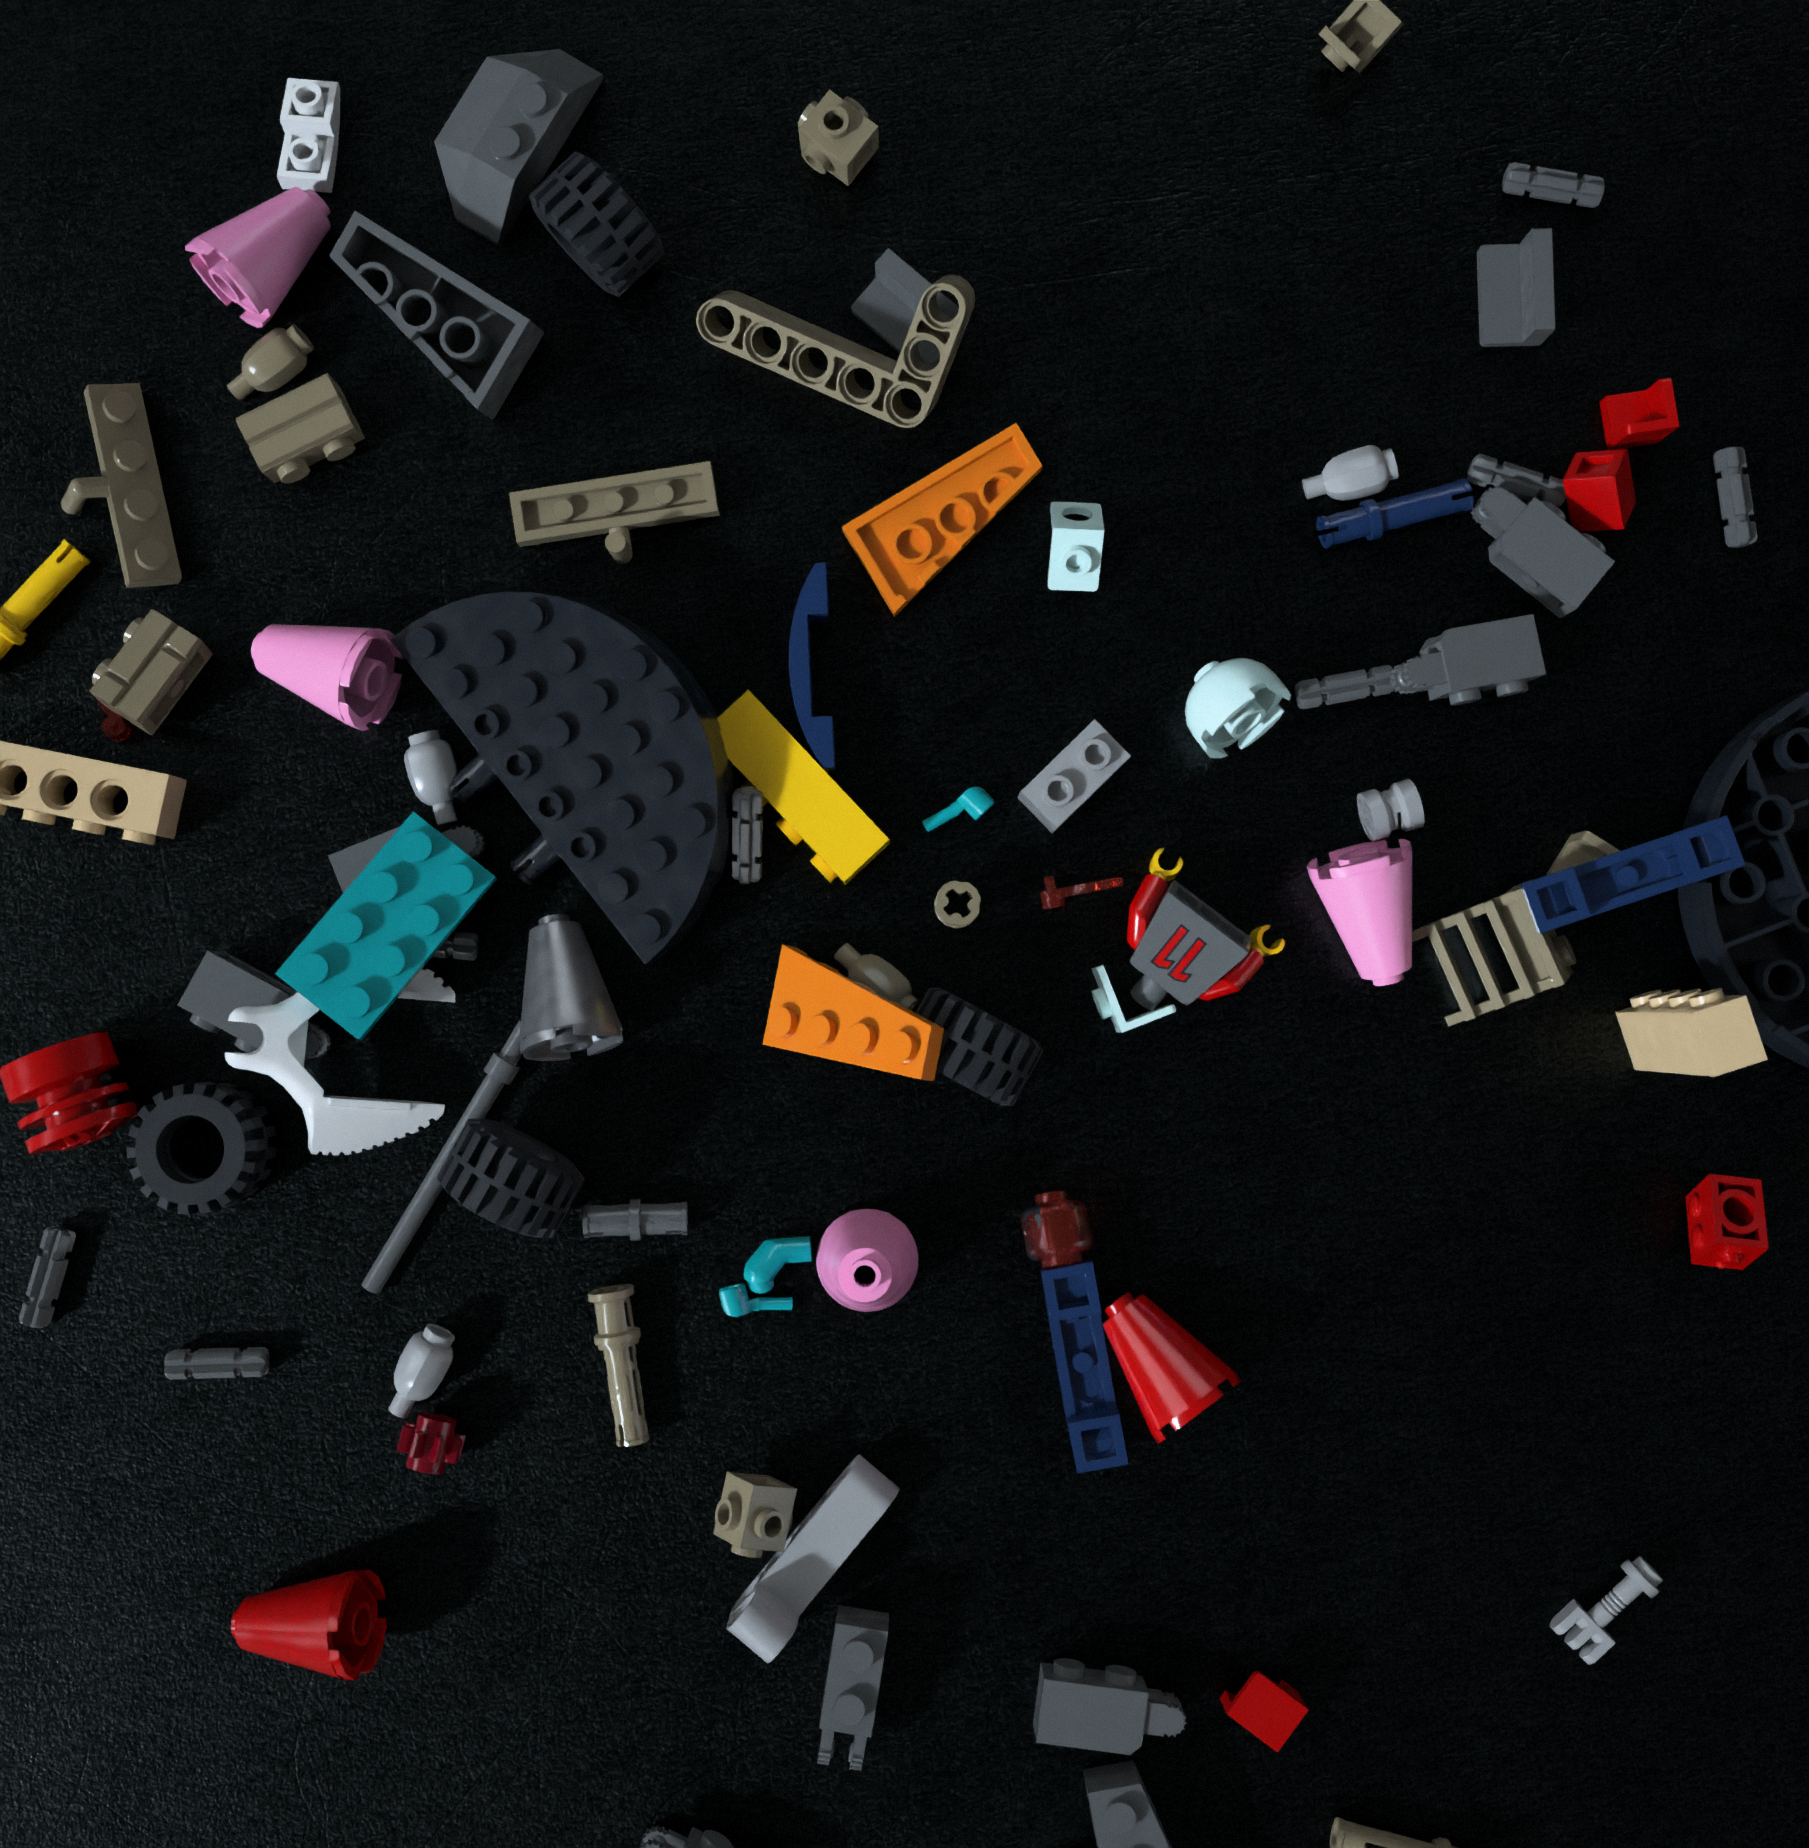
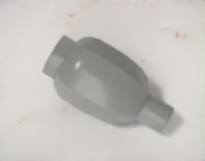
(1354, 474)
(430, 771)
(421, 1367)

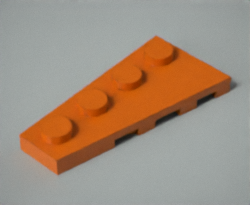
(932, 520)
(845, 1021)

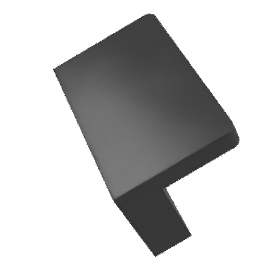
(1516, 291)
(891, 303)

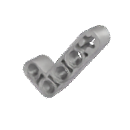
(814, 1551)

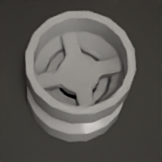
(1390, 810)

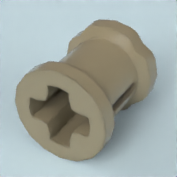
(958, 889)

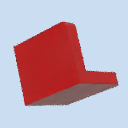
(1639, 416)
(1599, 490)
(1266, 1709)

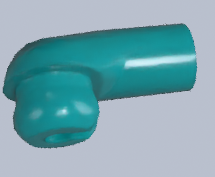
(771, 1257)

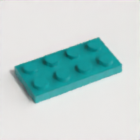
(386, 926)

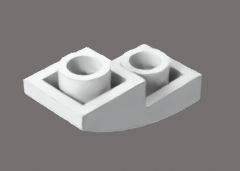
(311, 134)

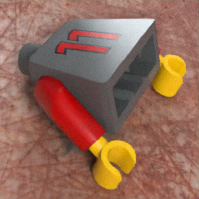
(1187, 944)

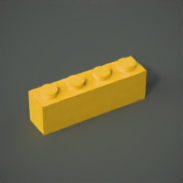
(799, 790)

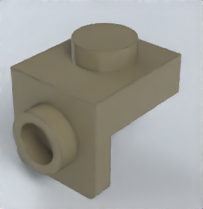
(1359, 34)

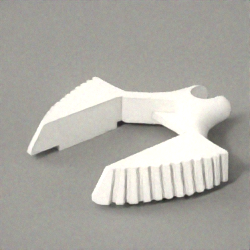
(332, 1122)

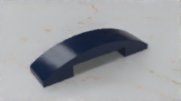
(811, 609)
(1633, 874)
(1083, 1366)

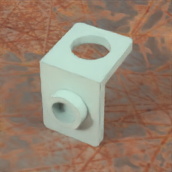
(1075, 547)
(1109, 1007)

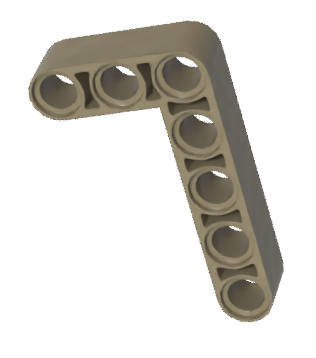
(844, 355)

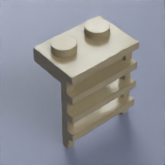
(1534, 958)

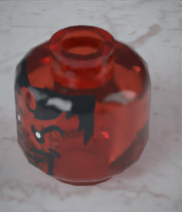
(1056, 1230)

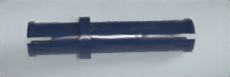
(1374, 518)

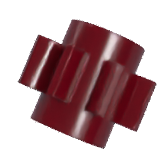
(431, 1443)

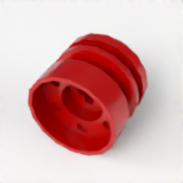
(68, 1093)

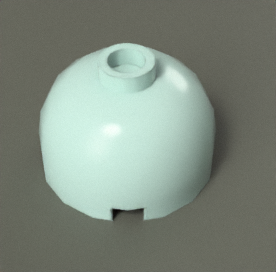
(1233, 704)

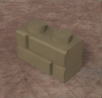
(301, 430)
(149, 671)

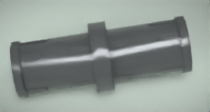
(635, 1219)

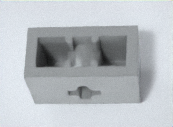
(1073, 776)

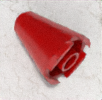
(1163, 1364)
(317, 1624)

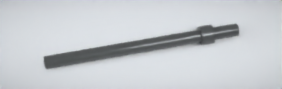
(500, 1071)

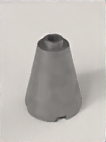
(564, 995)

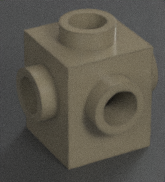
(837, 136)
(754, 1513)

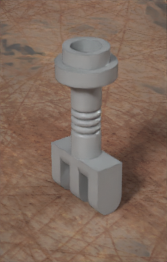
(1591, 1624)

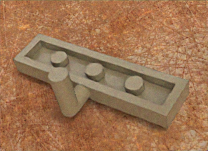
(130, 484)
(614, 506)

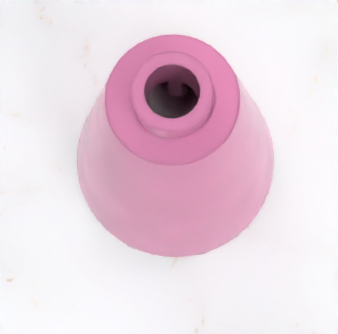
(261, 252)
(333, 668)
(1370, 906)
(871, 1240)

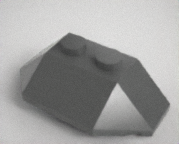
(510, 134)

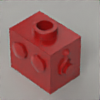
(1726, 1222)

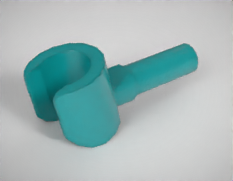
(973, 801)
(737, 1303)

